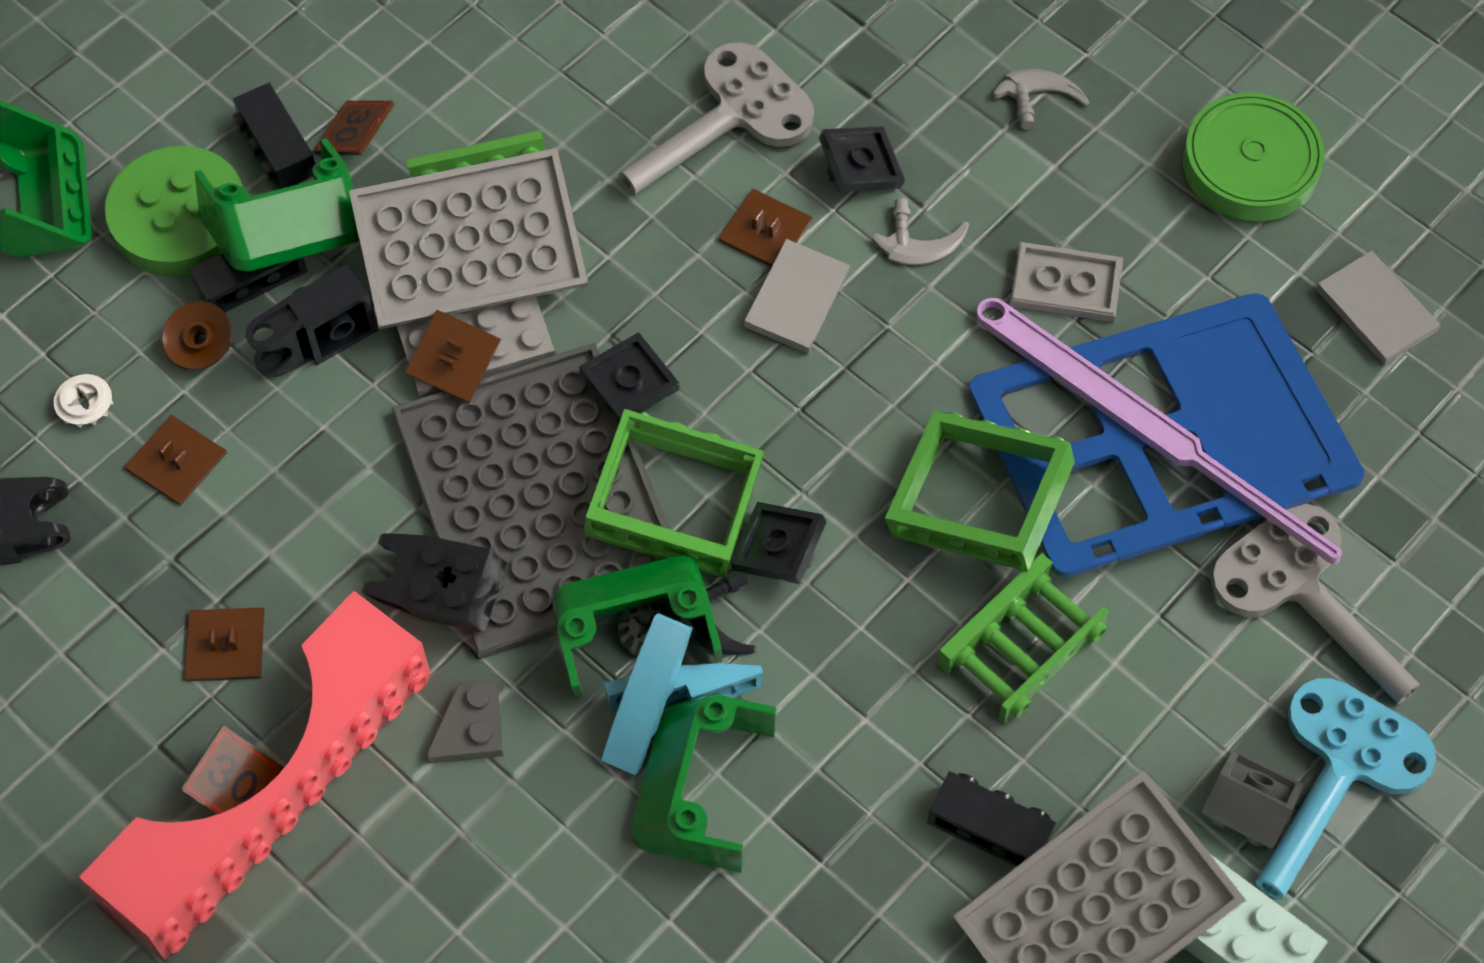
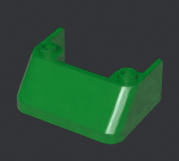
(50, 185)
(281, 222)
(584, 600)
(677, 826)

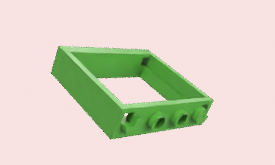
(658, 540)
(970, 540)

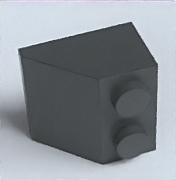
(1252, 799)

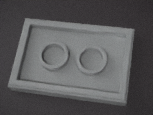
(1066, 282)
(797, 296)
(1378, 307)

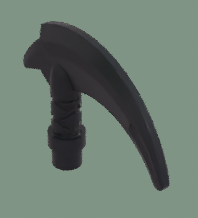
(699, 632)

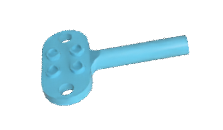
(1357, 743)

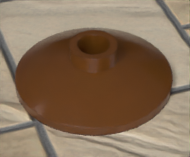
(187, 325)

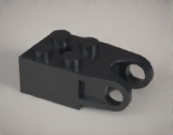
(314, 322)
(19, 508)
(440, 580)

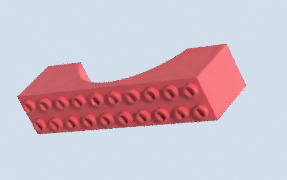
(173, 874)

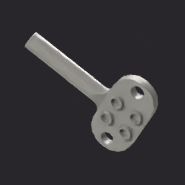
(750, 96)
(1281, 570)

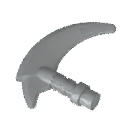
(1022, 82)
(912, 251)

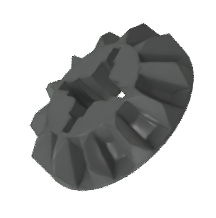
(630, 630)

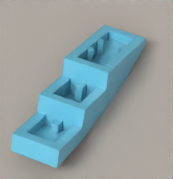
(698, 682)
(646, 694)

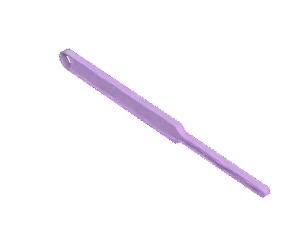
(1139, 417)

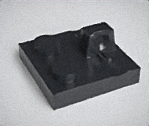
(861, 159)
(629, 377)
(778, 542)

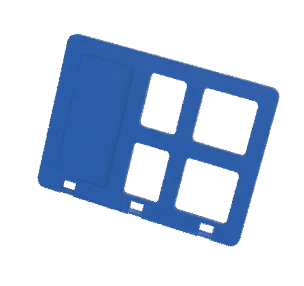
(1235, 391)

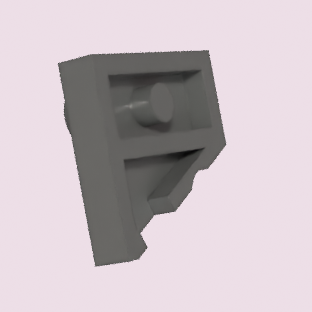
(470, 725)

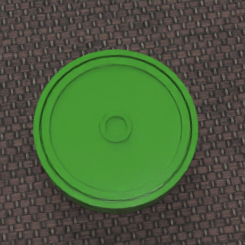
(1253, 156)
(156, 209)

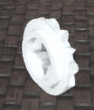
(94, 389)

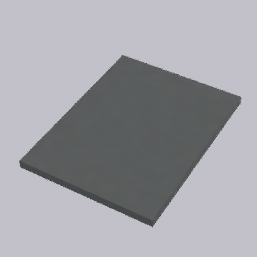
(519, 480)

